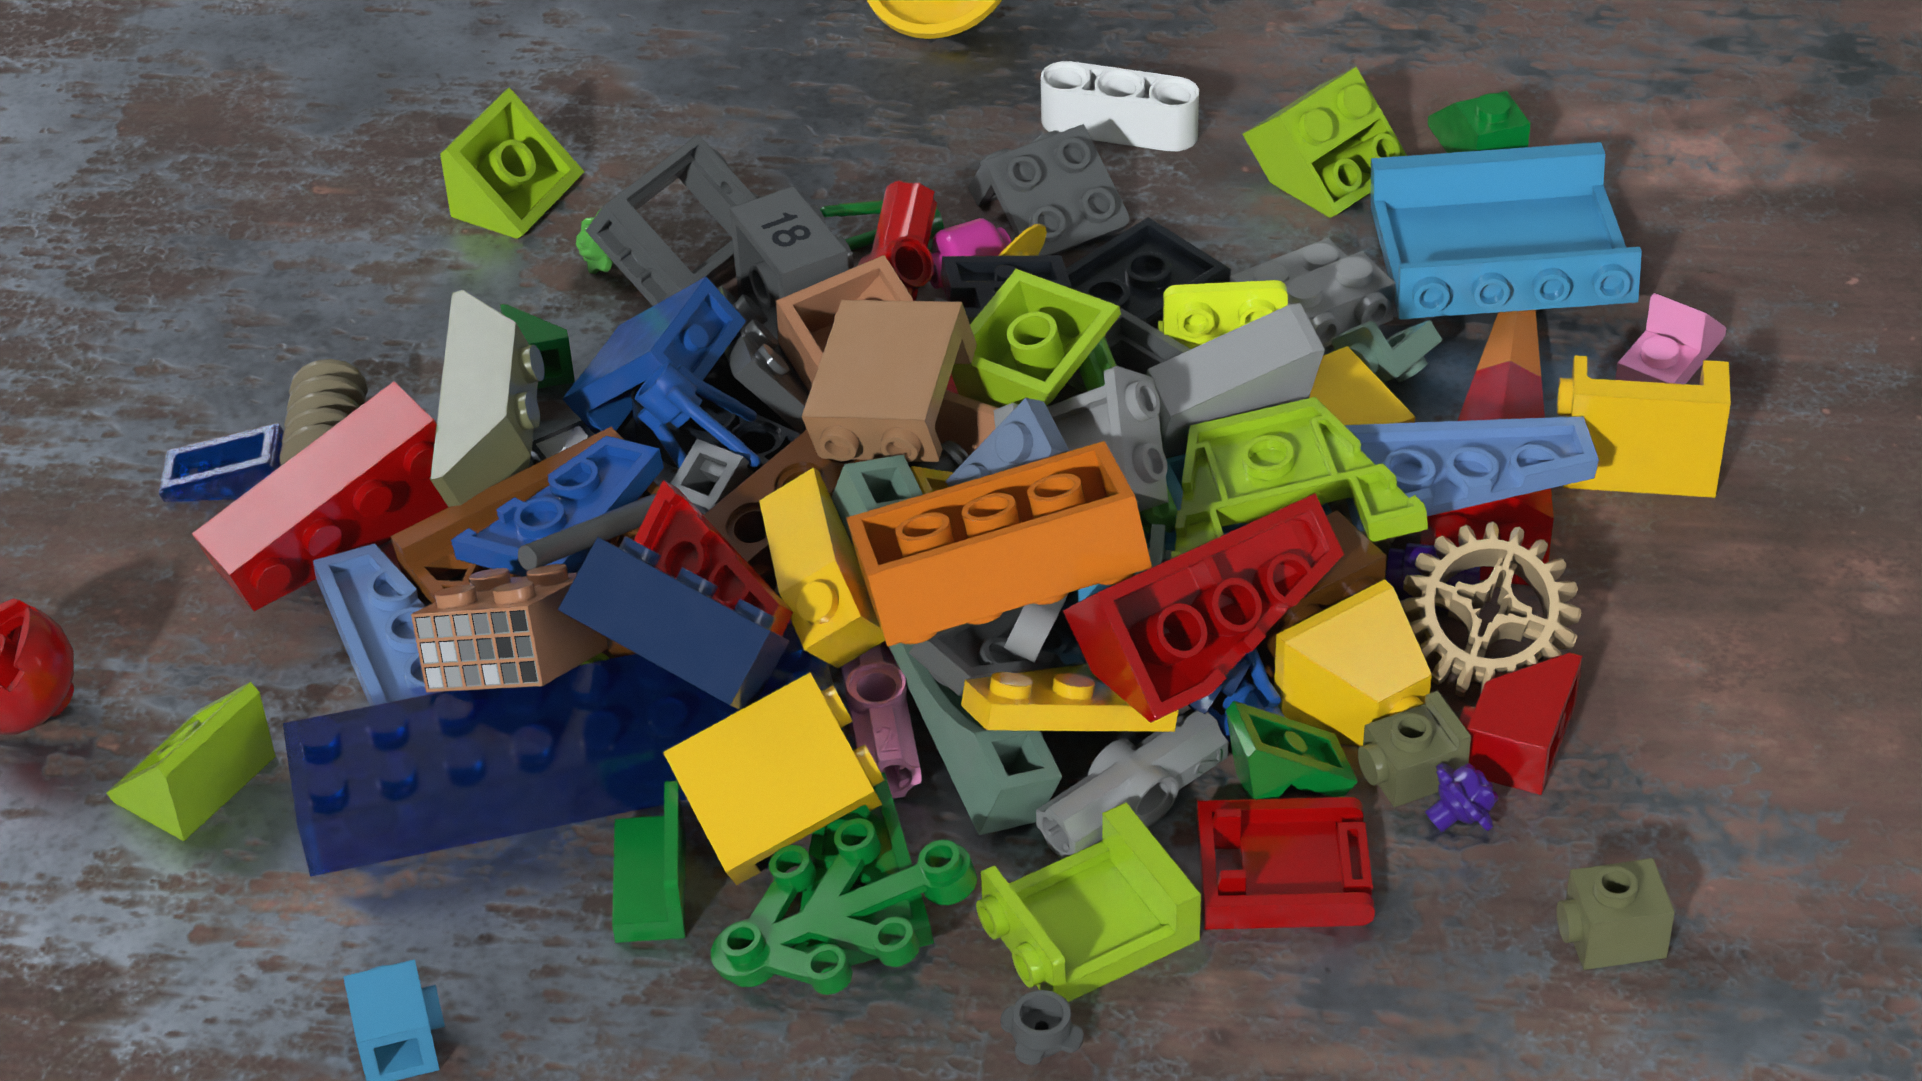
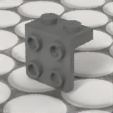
(1054, 184)

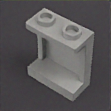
(1125, 418)

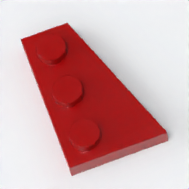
(690, 541)

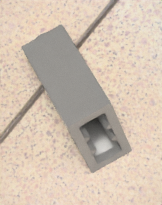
(1237, 373)

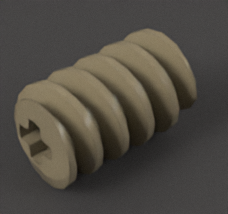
(318, 400)

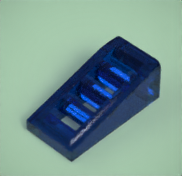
(240, 463)

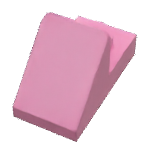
(1671, 345)

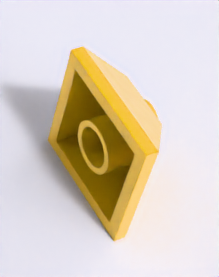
(1351, 665)

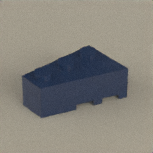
(675, 621)

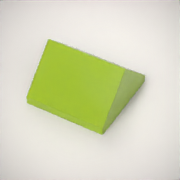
(506, 169)
(199, 764)

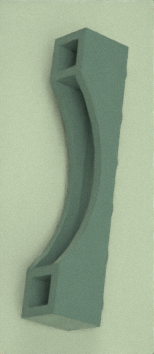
(995, 771)

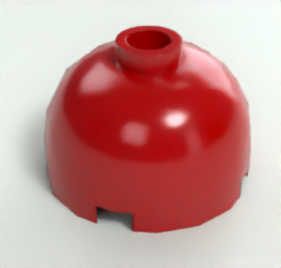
(33, 667)

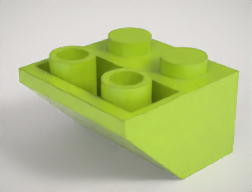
(1325, 144)

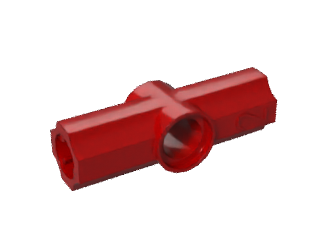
(905, 233)

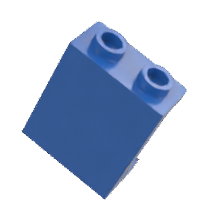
(682, 329)

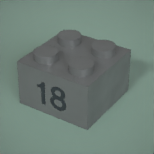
(782, 249)

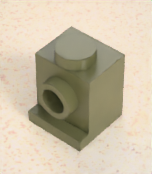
(1406, 748)

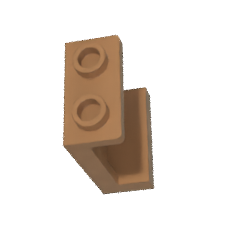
(886, 379)

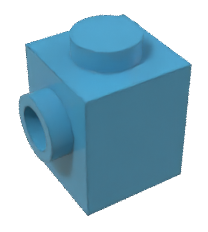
(394, 1021)

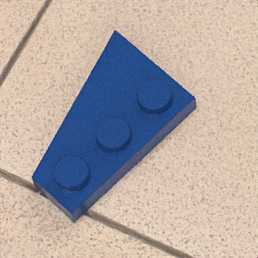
(584, 487)

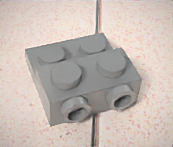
(1330, 286)

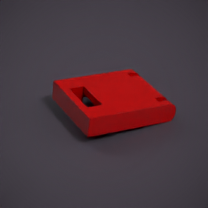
(1299, 863)

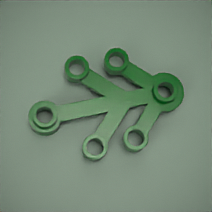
(760, 946)

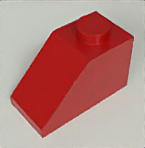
(1523, 722)

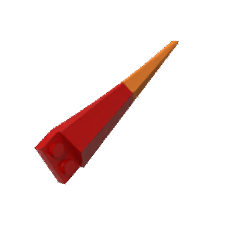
(1504, 388)

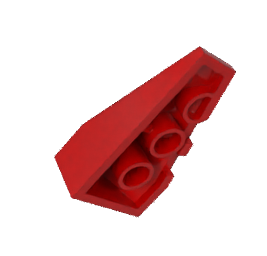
(1194, 617)

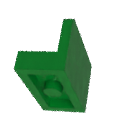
(650, 873)

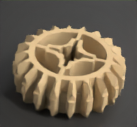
(1467, 601)

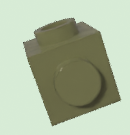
(1616, 914)

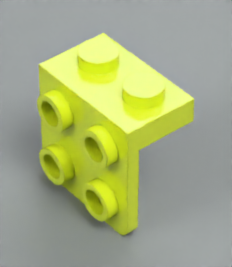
(1208, 310)

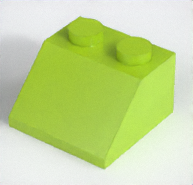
(1031, 340)

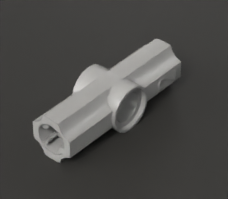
(1137, 774)

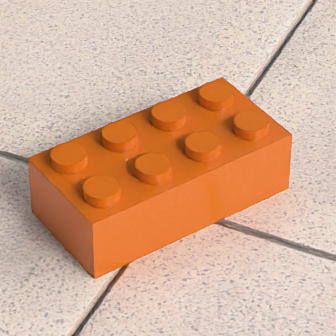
(999, 544)

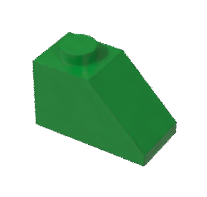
(1481, 124)

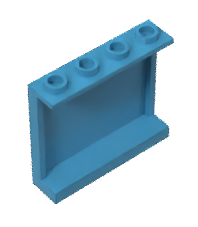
(1501, 231)

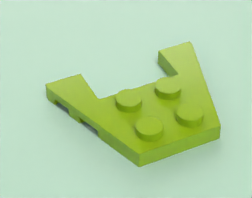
(1275, 457)

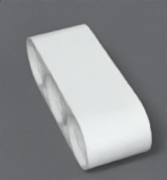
(1121, 105)

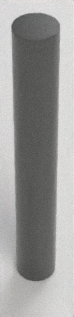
(584, 534)

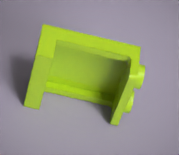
(1093, 910)

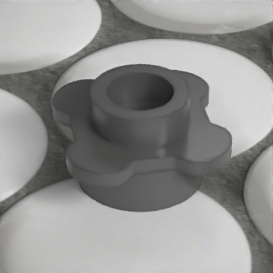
(1041, 1011)

